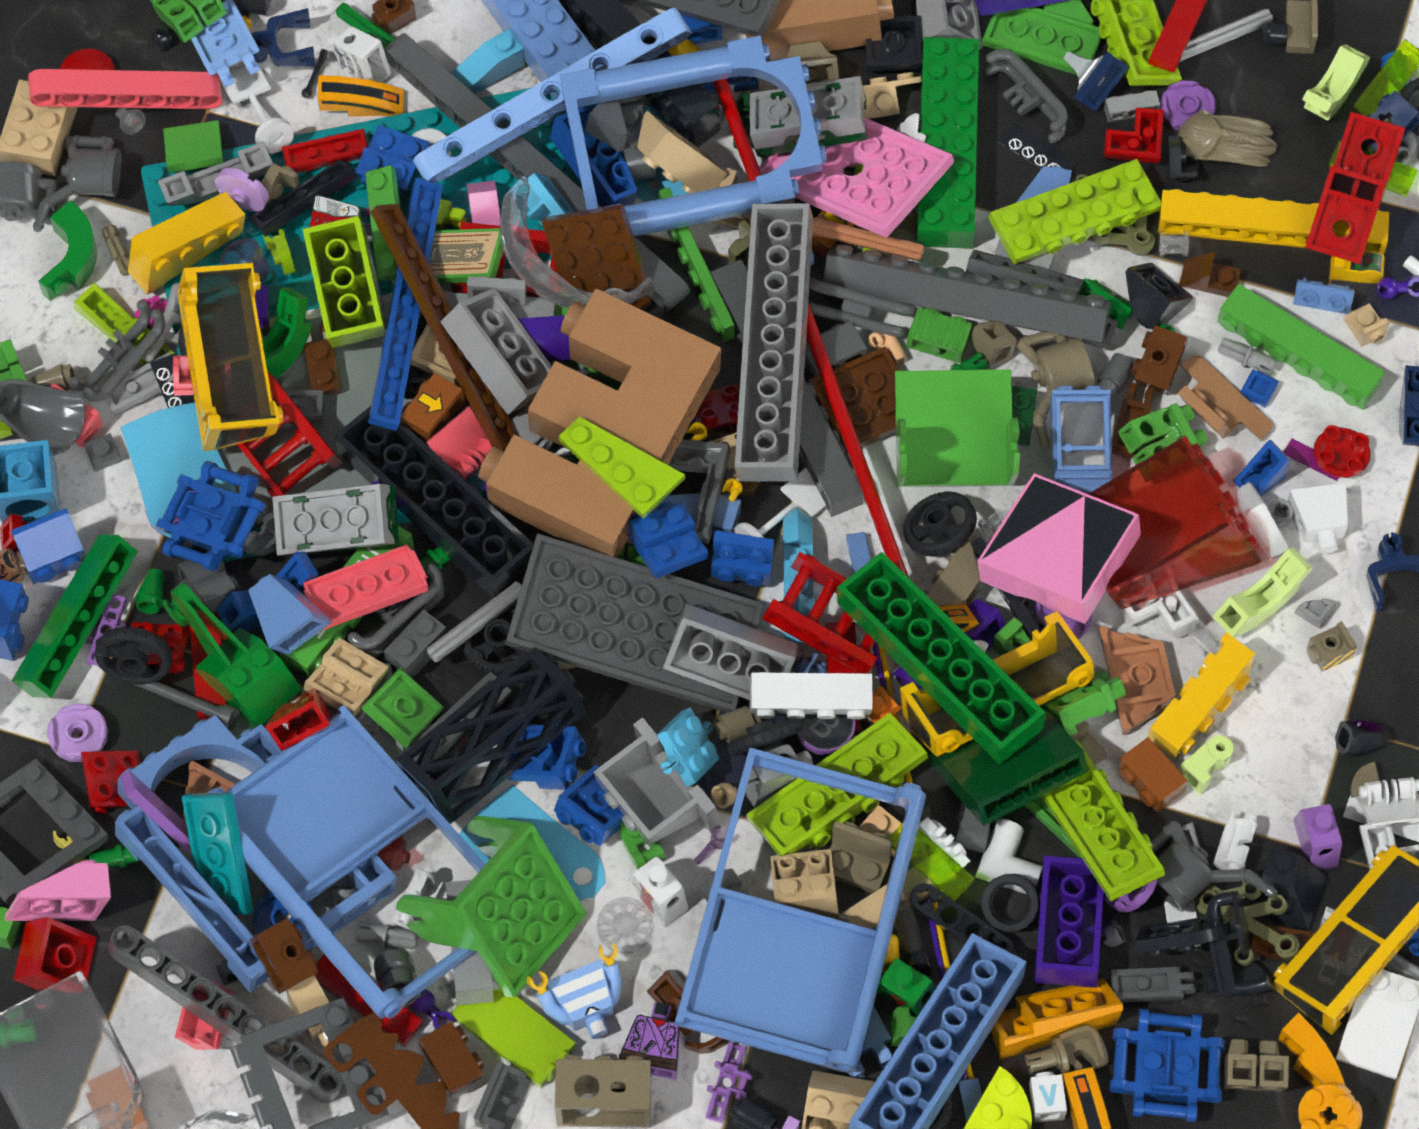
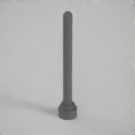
(226, 714)

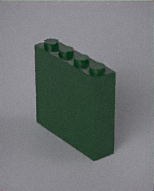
(1031, 772)

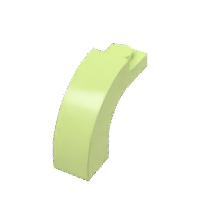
(1337, 82)
(1253, 606)

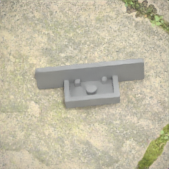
(512, 292)

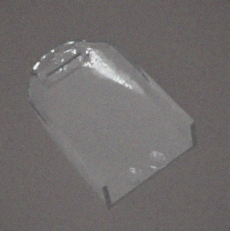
(66, 1062)

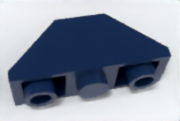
(1409, 407)

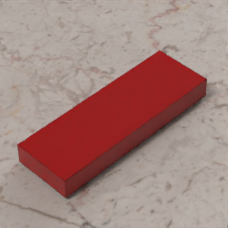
(325, 151)

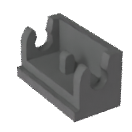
(502, 1098)

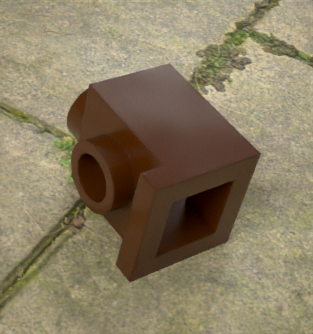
(393, 14)

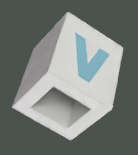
(1047, 1097)

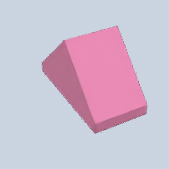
(484, 203)

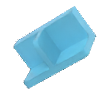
(545, 199)

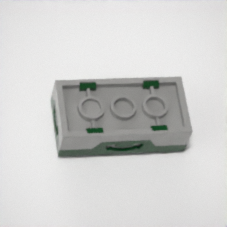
(837, 106)
(336, 520)

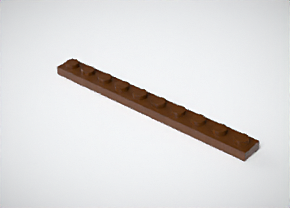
(435, 308)

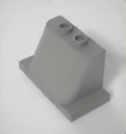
(647, 797)

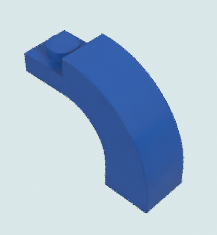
(238, 607)

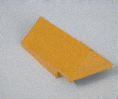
(1051, 1013)

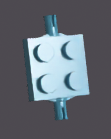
(688, 747)

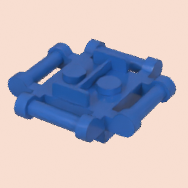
(210, 516)
(1167, 1066)

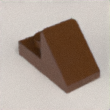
(1206, 276)

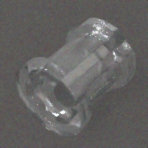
(1173, 243)

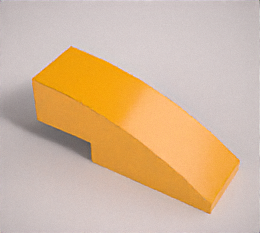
(1314, 1058)

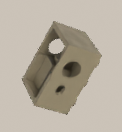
(618, 1088)

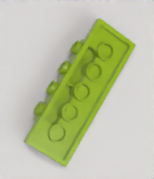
(1131, 34)
(1075, 212)
(807, 811)
(1104, 832)

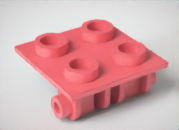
(461, 444)

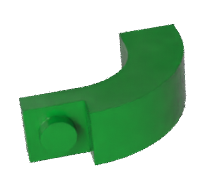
(80, 260)
(288, 332)

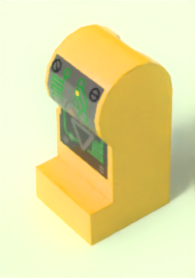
(1368, 271)

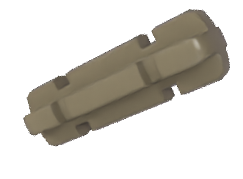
(117, 248)

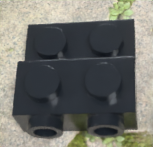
(899, 45)

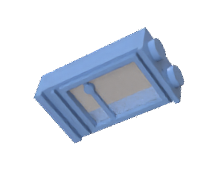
(1081, 437)

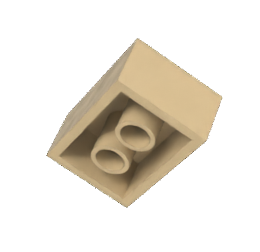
(35, 132)

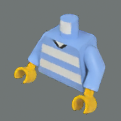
(583, 995)

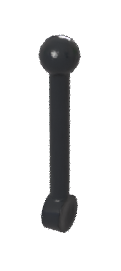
(306, 92)

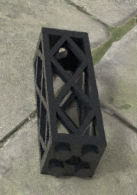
(544, 691)

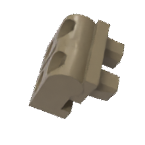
(1255, 1073)

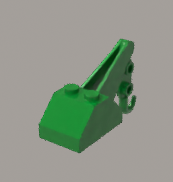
(240, 667)

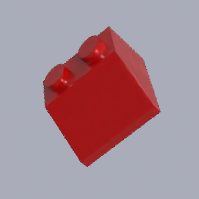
(52, 953)

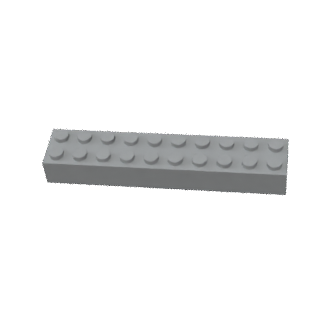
(774, 343)

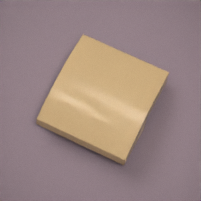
(346, 676)

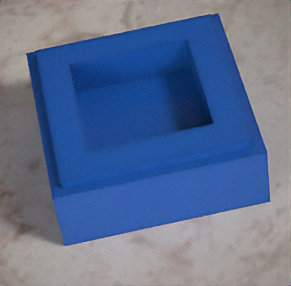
(1259, 388)

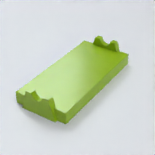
(516, 1035)

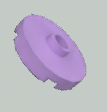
(245, 193)
(77, 719)

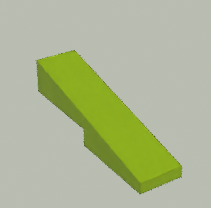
(109, 316)

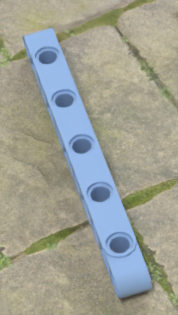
(533, 108)

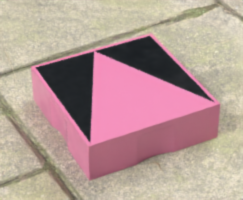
(1059, 547)

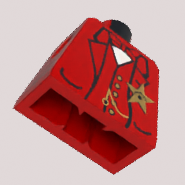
(302, 715)

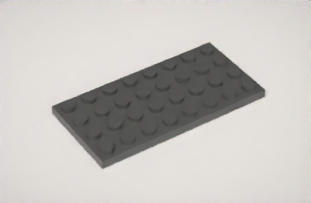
(615, 617)

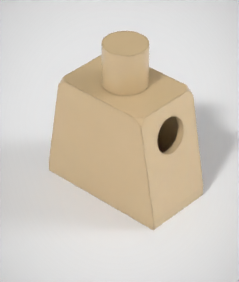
(306, 997)

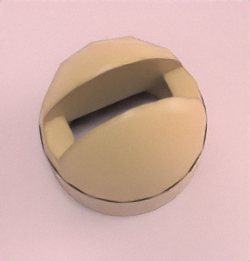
(720, 791)

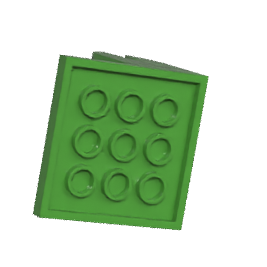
(955, 429)
(509, 911)

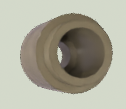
(734, 723)

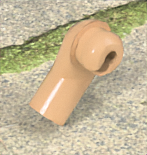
(878, 340)

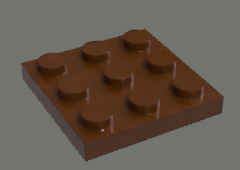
(595, 249)
(868, 394)

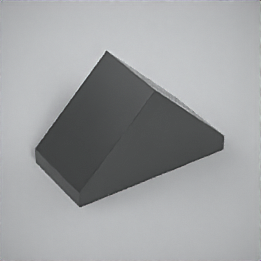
(608, 124)

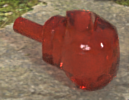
(395, 854)

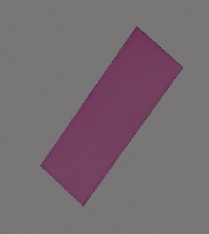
(1304, 455)

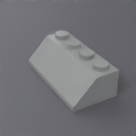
(949, 19)
(498, 349)
(725, 651)

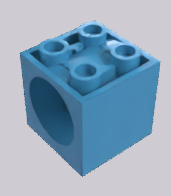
(28, 481)

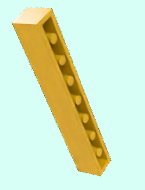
(1252, 219)

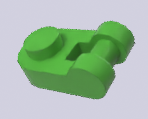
(633, 841)

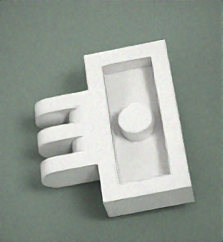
(937, 834)

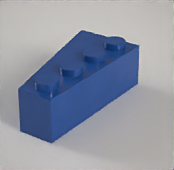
(608, 169)

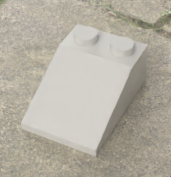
(1381, 1024)

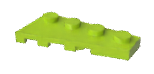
(624, 468)

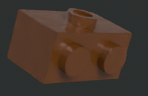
(1160, 359)
(284, 955)
(451, 1057)

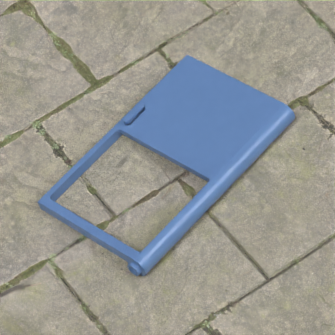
(321, 816)
(786, 973)

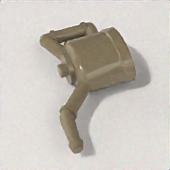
(1055, 366)

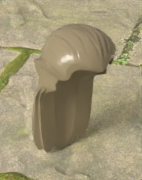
(1227, 139)

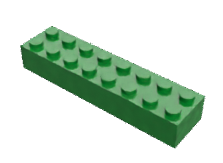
(950, 125)
(941, 658)

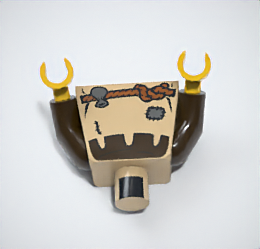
(731, 481)

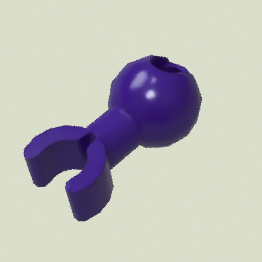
(1392, 287)
(427, 1005)

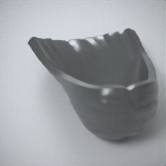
(42, 413)

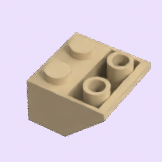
(806, 882)
(833, 1100)

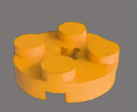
(1332, 1095)

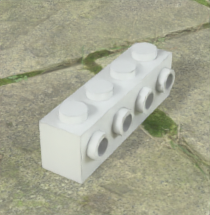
(810, 694)

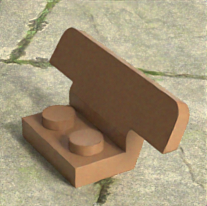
(1220, 402)

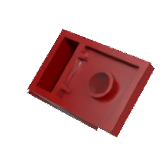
(1355, 188)

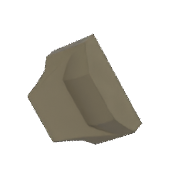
(820, 63)

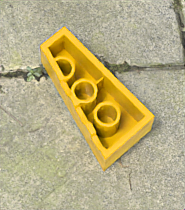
(183, 241)
(1203, 698)

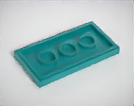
(218, 847)

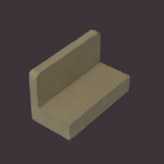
(1301, 26)

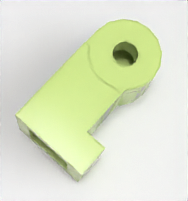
(1202, 763)

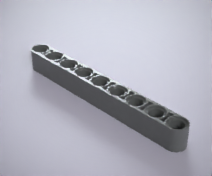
(218, 1000)

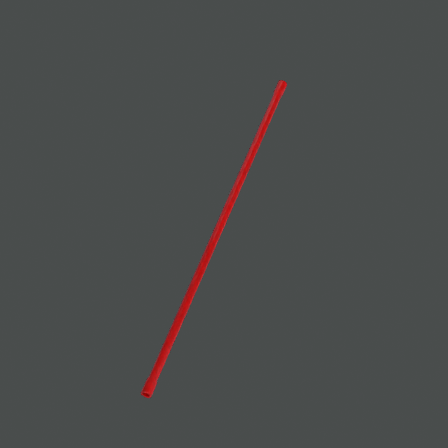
(820, 356)

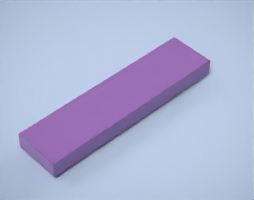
(156, 809)

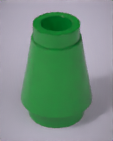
(151, 592)

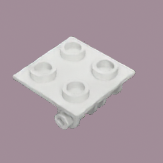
(1393, 807)

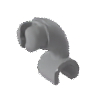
(1410, 145)

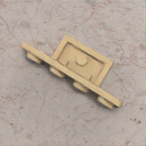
(882, 95)

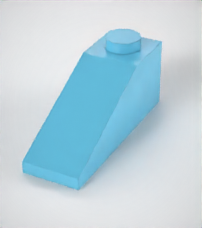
(491, 62)

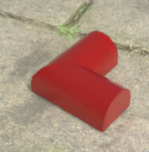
(1140, 144)

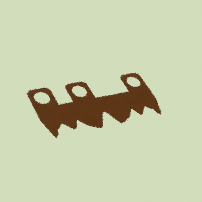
(395, 1074)

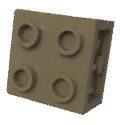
(859, 856)

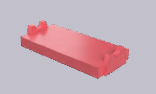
(367, 585)

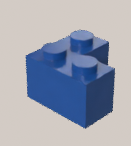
(12, 603)

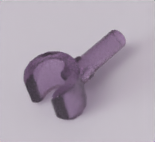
(715, 843)

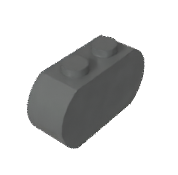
(633, 119)

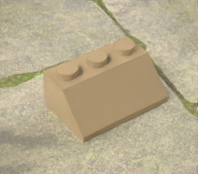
(677, 156)

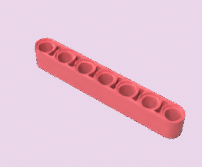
(124, 89)

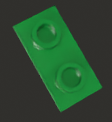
(1120, 308)

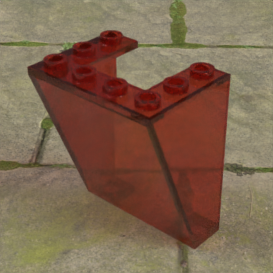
(1184, 525)

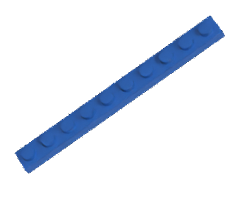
(403, 313)

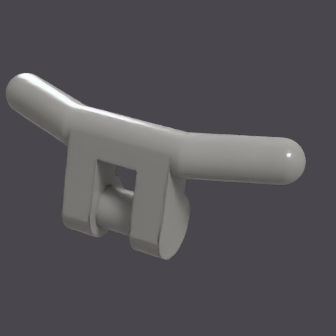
(170, 318)

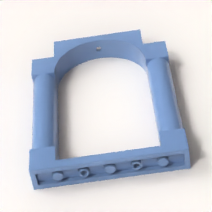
(736, 59)
(149, 843)

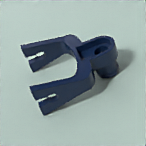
(268, 45)
(1389, 561)

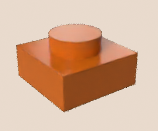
(883, 704)

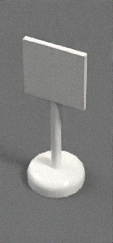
(274, 131)
(802, 493)

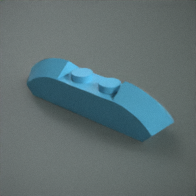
(796, 539)

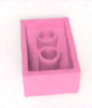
(69, 895)

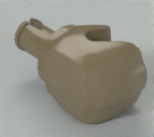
(1078, 1042)

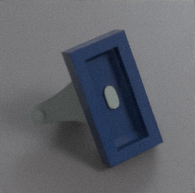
(1096, 77)

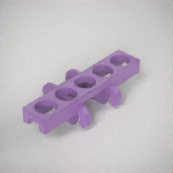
(105, 622)
(733, 1067)

